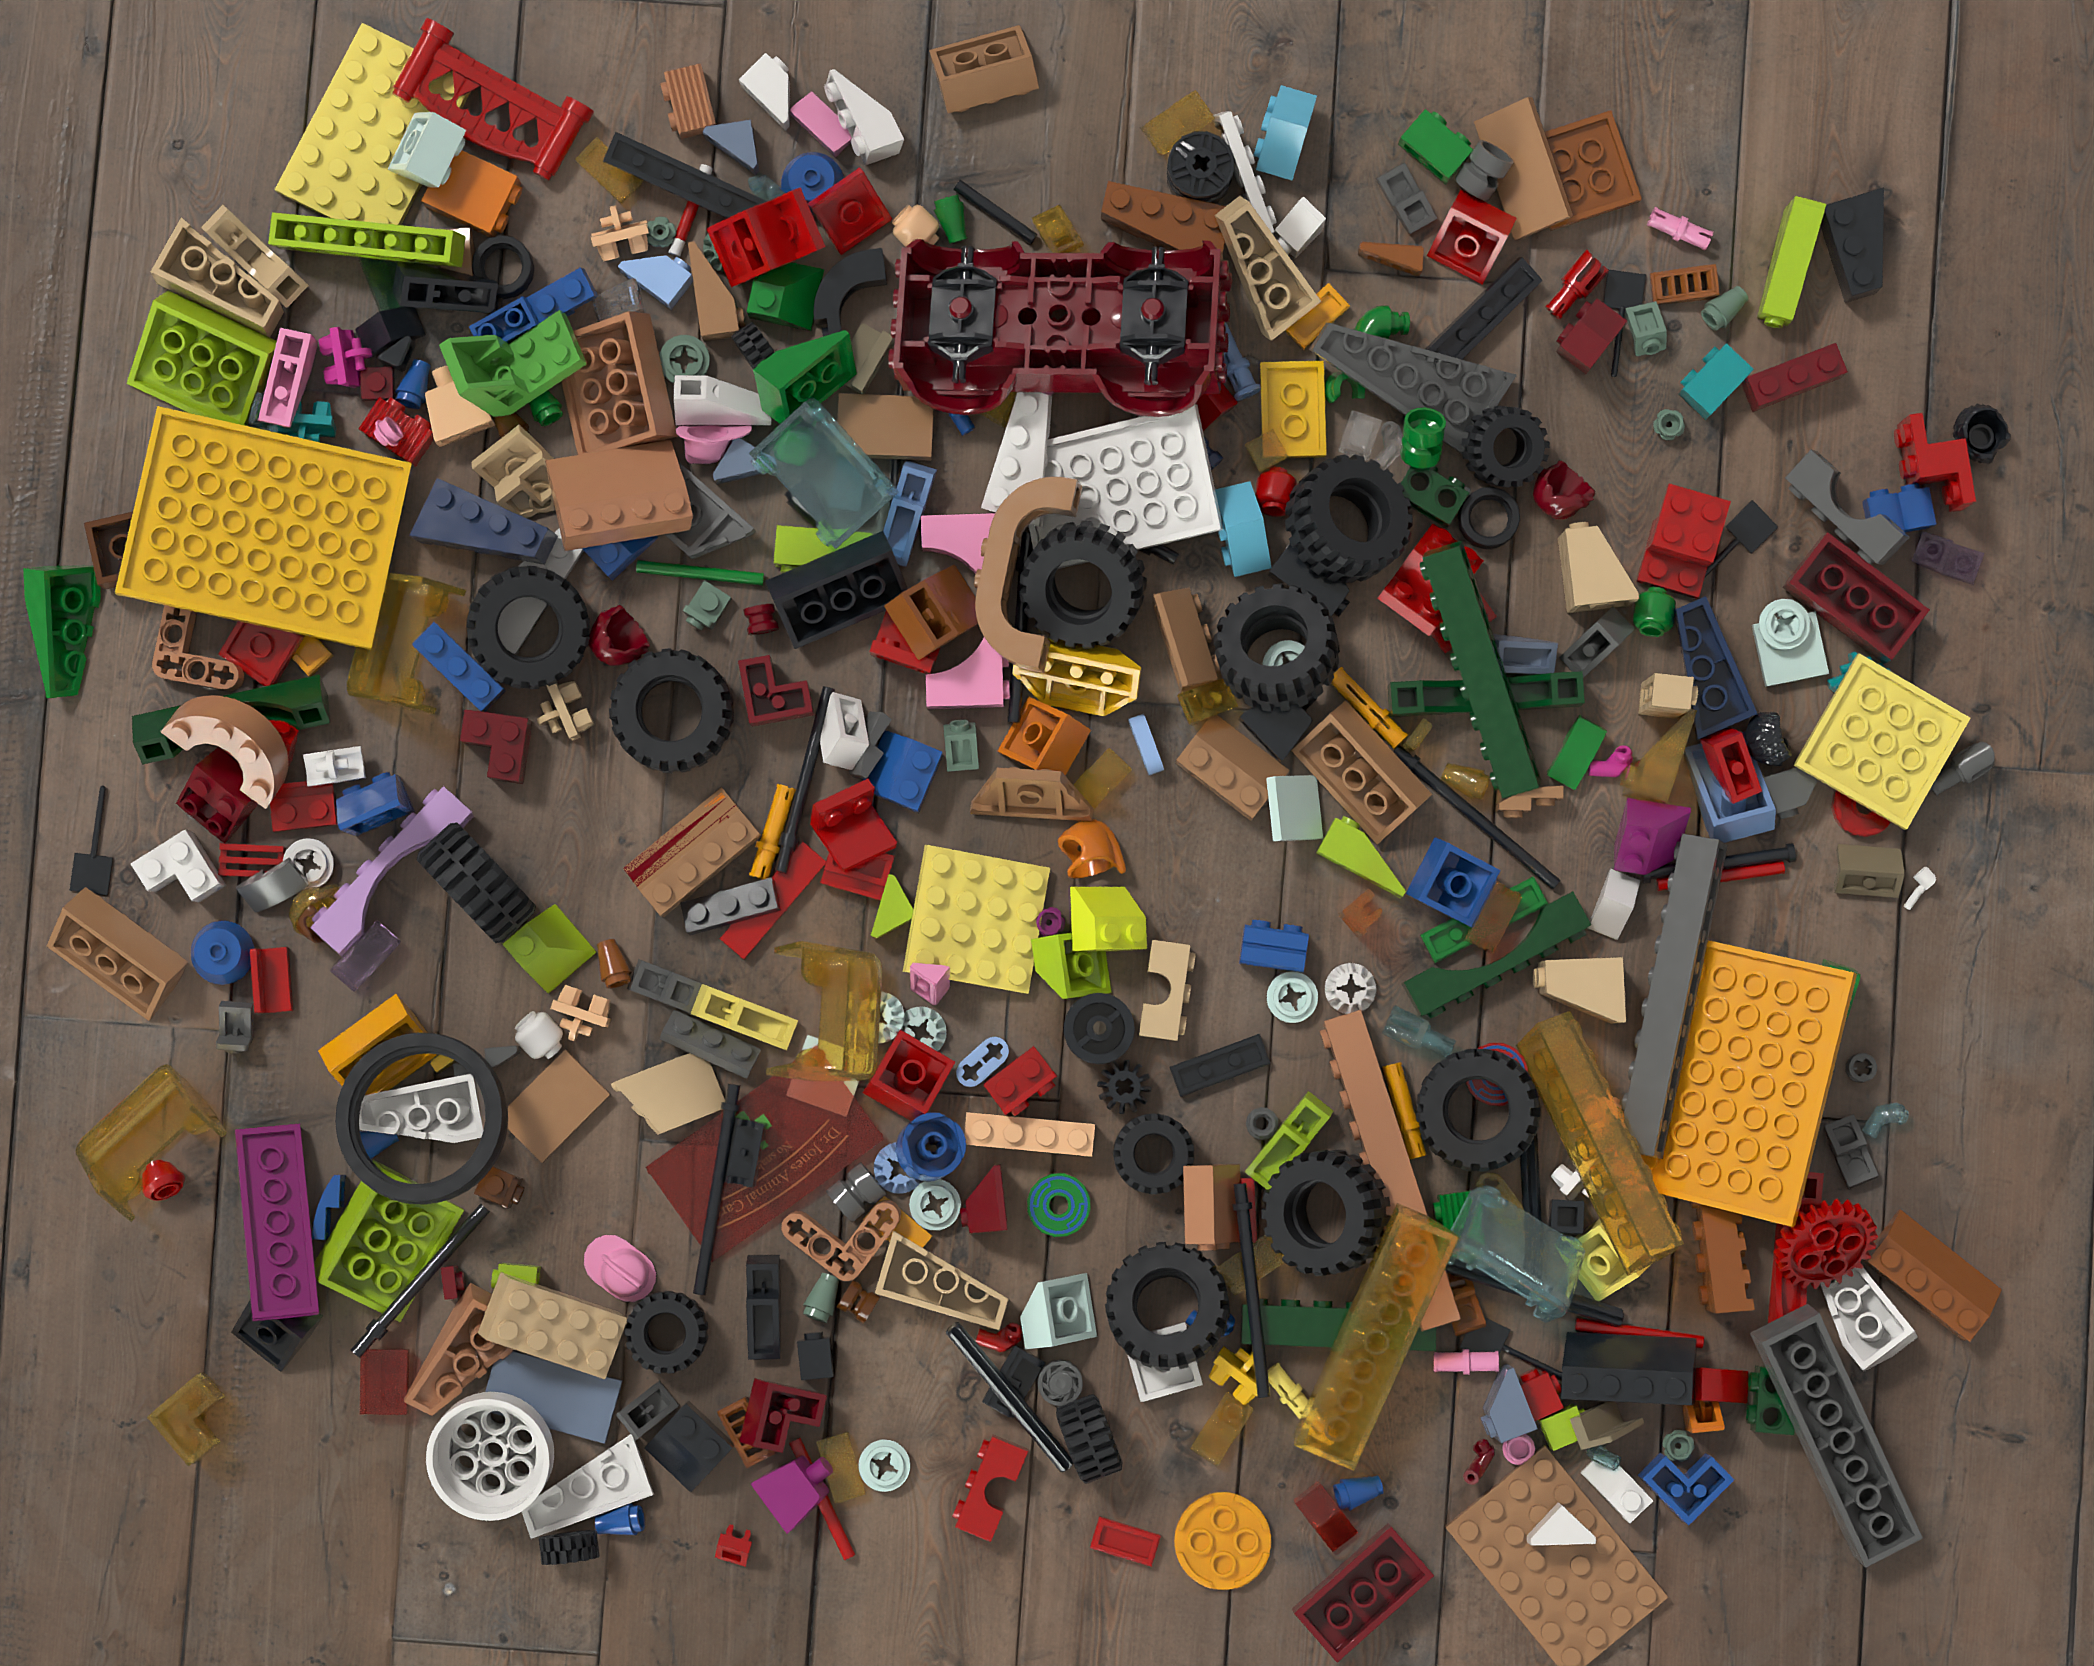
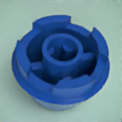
(812, 173)
(222, 952)

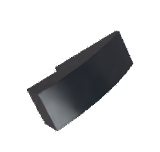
(763, 1307)

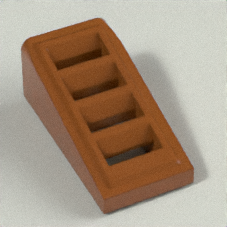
(1398, 256)
(1683, 273)
(724, 1414)

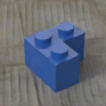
(1688, 1492)

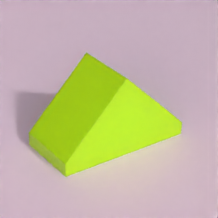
(893, 909)

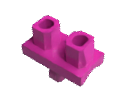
(348, 357)

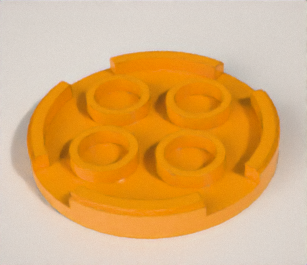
(1222, 1540)

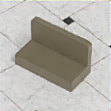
(869, 353)
(1869, 871)
(1601, 1425)

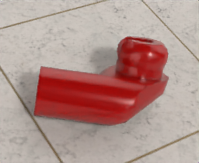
(1002, 1340)

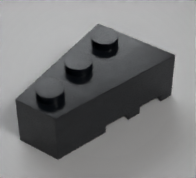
(1855, 243)

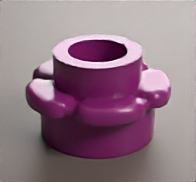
(1054, 915)

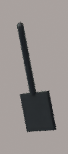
(1622, 292)
(1749, 528)
(90, 869)
(1493, 1338)

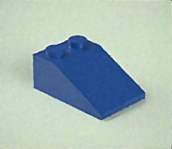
(373, 805)

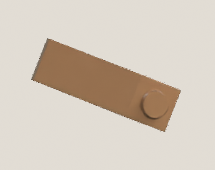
(715, 305)

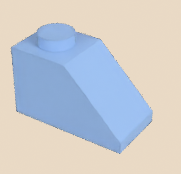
(660, 277)

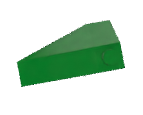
(60, 616)

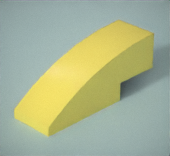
(744, 1017)

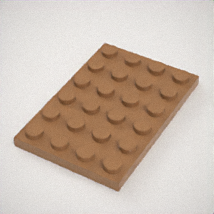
(1565, 1595)

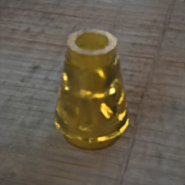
(1467, 780)

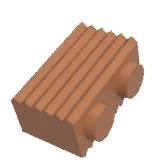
(689, 100)

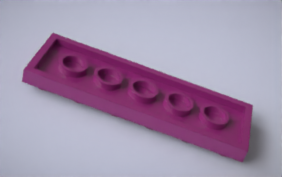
(276, 1222)

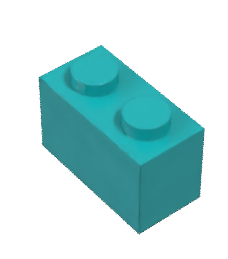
(1715, 381)

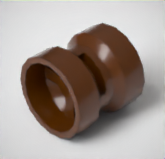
(865, 1304)

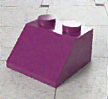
(1648, 835)

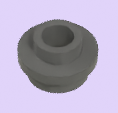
(1272, 1123)

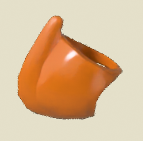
(1098, 848)

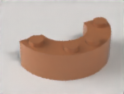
(241, 733)

